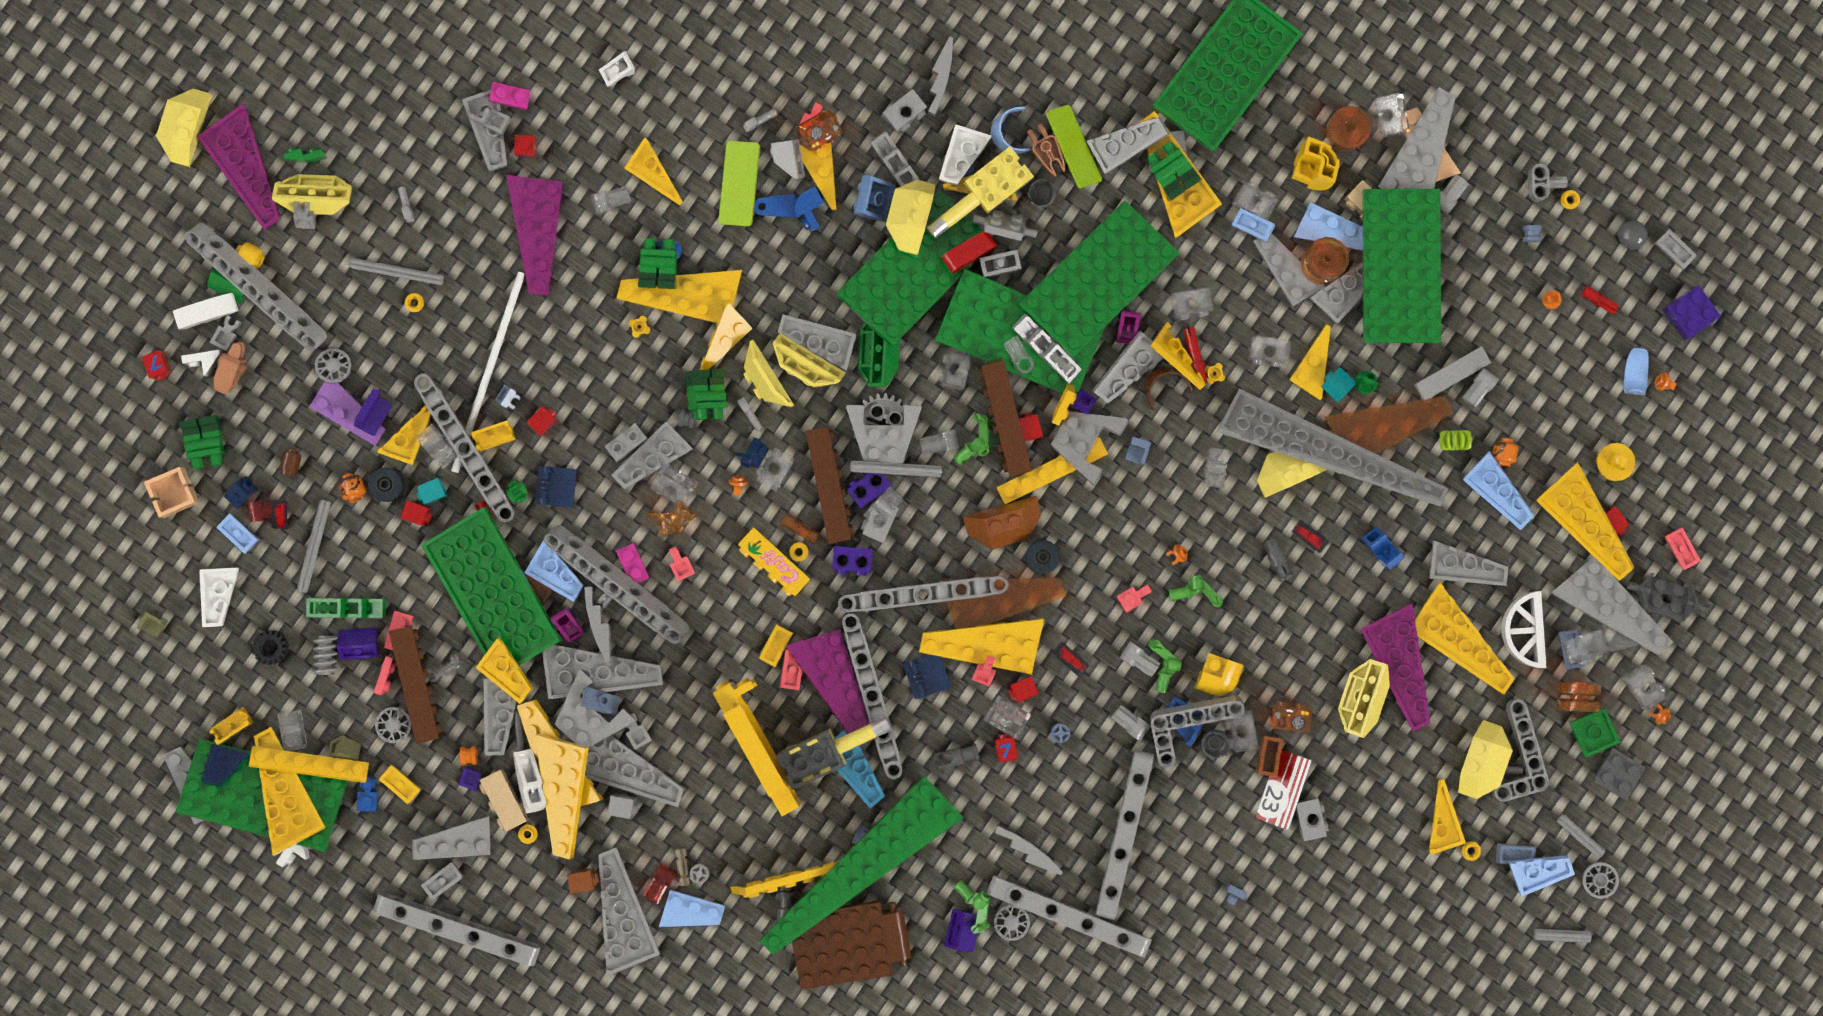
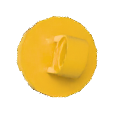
(1615, 462)

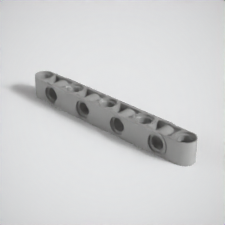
(256, 286)
(456, 436)
(616, 584)
(910, 596)
(868, 681)
(1124, 834)
(1069, 916)
(456, 929)

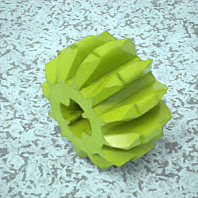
(1455, 440)

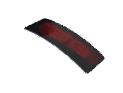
(279, 514)
(1310, 536)
(1070, 659)

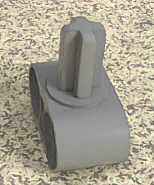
(1543, 183)

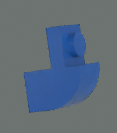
(804, 204)
(1382, 548)

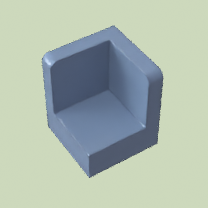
(1138, 450)

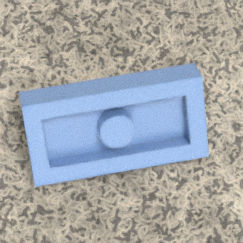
(1253, 225)
(237, 533)

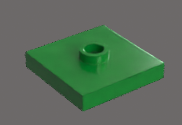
(1594, 732)

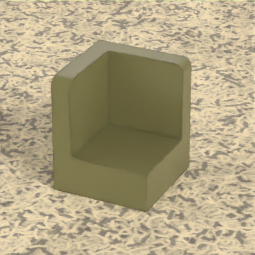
(152, 623)
(344, 749)

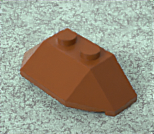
(1004, 523)

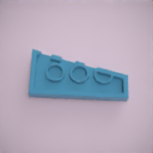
(860, 775)

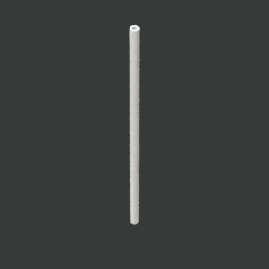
(490, 365)

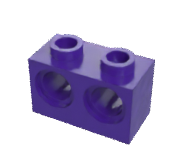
(871, 491)
(852, 554)

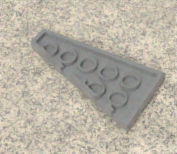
(1422, 152)
(1606, 600)
(563, 664)
(622, 768)
(624, 923)

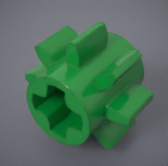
(1366, 382)
(517, 491)

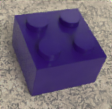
(1691, 312)

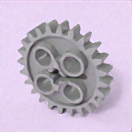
(888, 406)

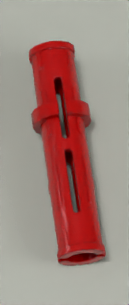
(1194, 353)

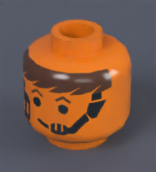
(1505, 452)
(352, 487)

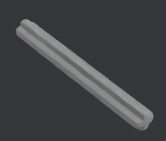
(396, 271)
(895, 468)
(313, 546)

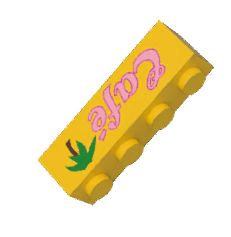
(774, 562)

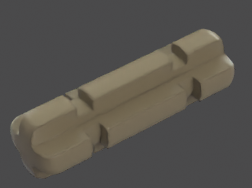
(682, 867)

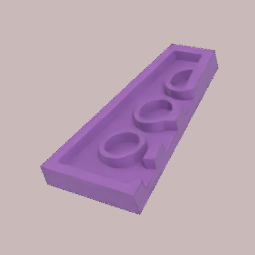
(342, 408)

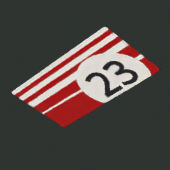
(1284, 790)

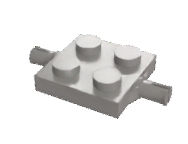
(1005, 225)

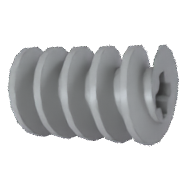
(325, 655)

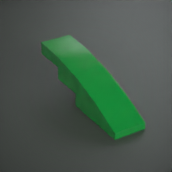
(345, 608)

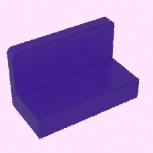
(372, 413)
(357, 643)
(959, 931)

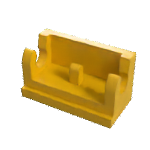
(493, 435)
(231, 726)

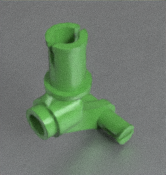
(979, 445)
(1196, 586)
(1170, 665)
(979, 901)

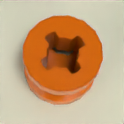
(468, 755)

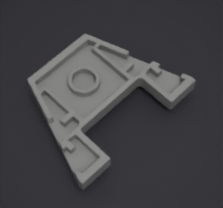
(1078, 437)
(883, 442)
(583, 724)

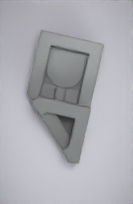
(492, 120)

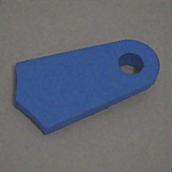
(776, 205)

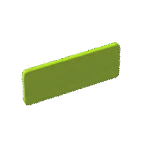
(1074, 146)
(739, 183)

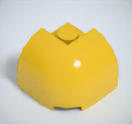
(1316, 165)
(1218, 676)

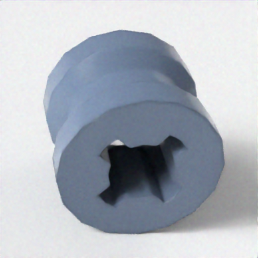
(1532, 233)
(1058, 731)

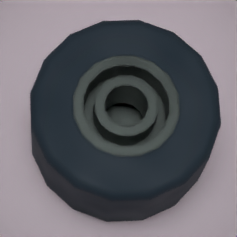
(386, 484)
(1042, 557)

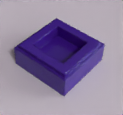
(1083, 402)
(470, 778)

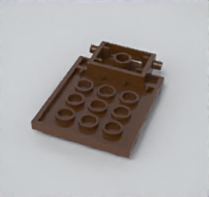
(852, 945)

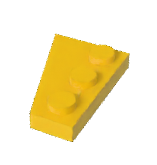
(504, 671)

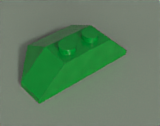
(876, 358)

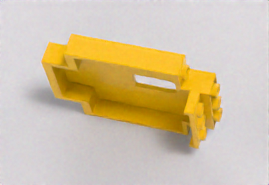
(755, 744)

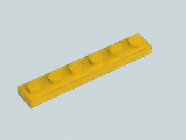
(1045, 474)
(308, 764)

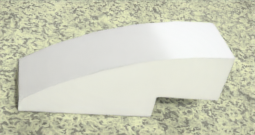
(205, 311)
(529, 781)

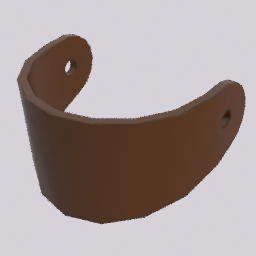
(1156, 374)

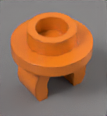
(1551, 299)
(1663, 382)
(738, 481)
(1180, 553)
(1663, 715)

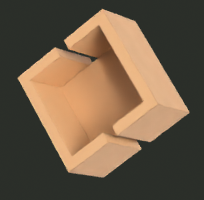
(173, 492)

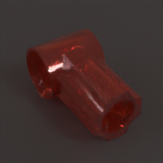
(259, 510)
(661, 880)

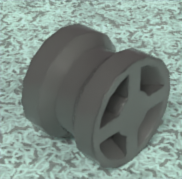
(686, 418)

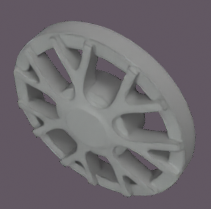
(333, 365)
(393, 725)
(1600, 880)
(1011, 922)

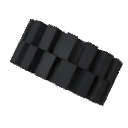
(259, 652)

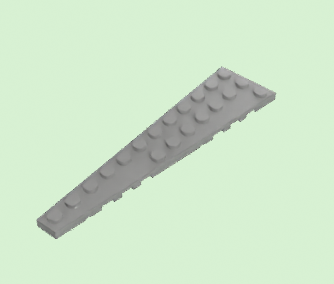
(1290, 435)

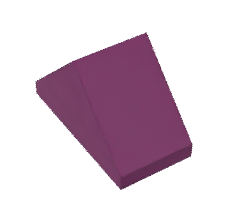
(1127, 326)
(567, 624)

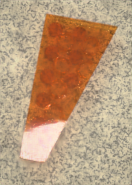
(1387, 425)
(1019, 597)

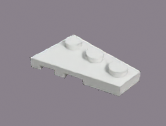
(961, 153)
(216, 593)

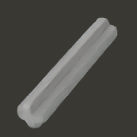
(1581, 836)
(1562, 935)

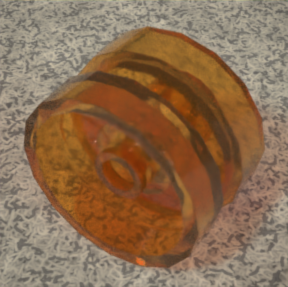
(1349, 117)
(1324, 260)
(1579, 696)

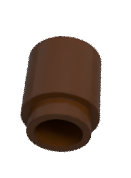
(290, 462)

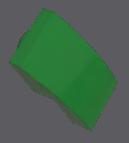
(299, 156)

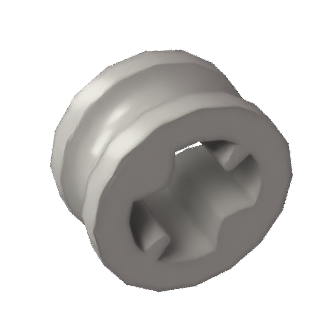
(604, 600)

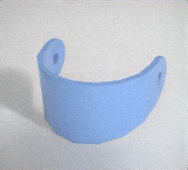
(997, 136)
(1636, 372)

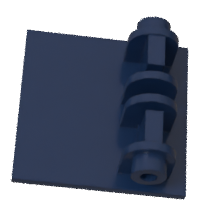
(555, 486)
(926, 675)

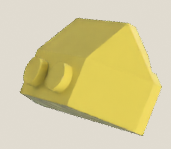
(182, 124)
(323, 192)
(910, 214)
(805, 364)
(763, 378)
(1283, 472)
(1364, 697)
(1485, 761)

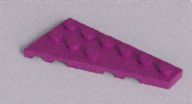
(237, 154)
(536, 217)
(1396, 643)
(832, 675)

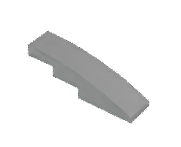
(942, 71)
(893, 159)
(1046, 348)
(1452, 373)
(600, 631)
(1034, 854)

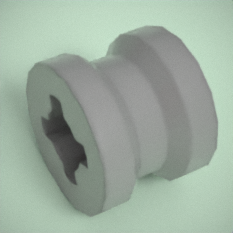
(698, 876)

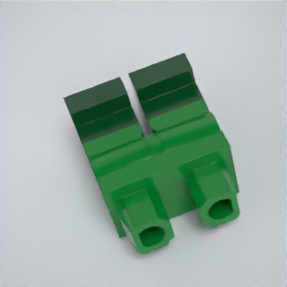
(1171, 165)
(655, 259)
(706, 393)
(203, 440)

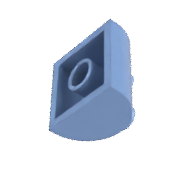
(874, 198)

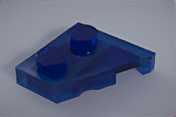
(221, 764)

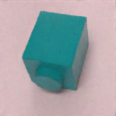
(1338, 384)
(431, 491)

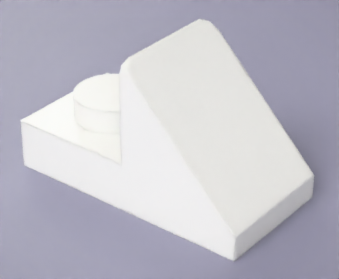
(617, 69)
(208, 359)
(288, 856)

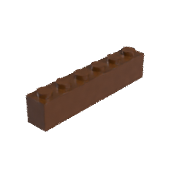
(1005, 417)
(828, 485)
(414, 684)

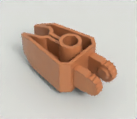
(1047, 151)
(230, 368)

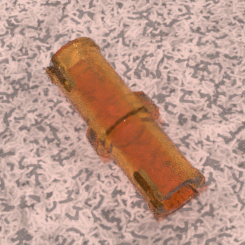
(799, 529)

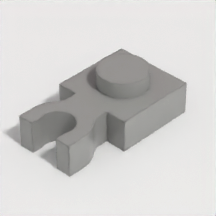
(303, 217)
(224, 335)
(638, 734)

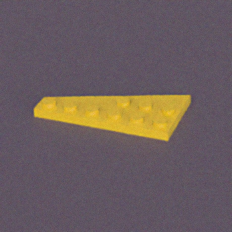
(1193, 203)
(696, 294)
(1581, 514)
(1453, 635)
(1011, 644)
(536, 722)
(562, 777)
(286, 802)
(783, 880)

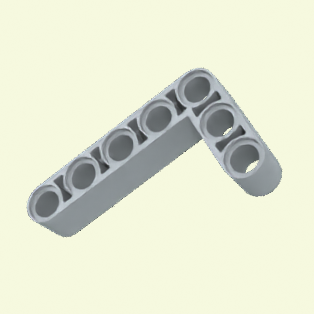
(1189, 720)
(1526, 756)

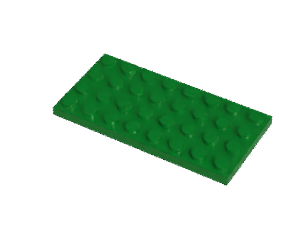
(1227, 71)
(1401, 265)
(1098, 279)
(900, 286)
(983, 319)
(490, 587)
(241, 800)

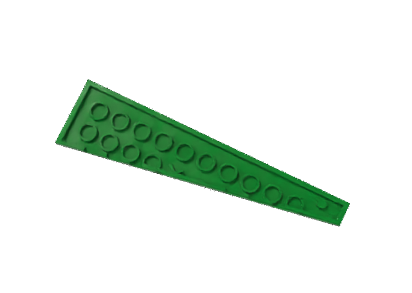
(899, 834)

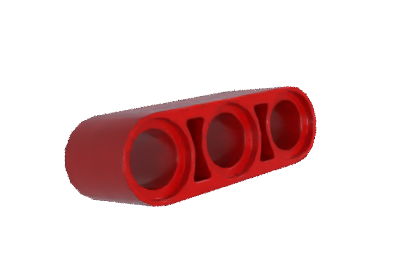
(969, 252)

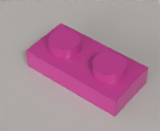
(509, 96)
(632, 563)

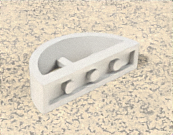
(1537, 630)

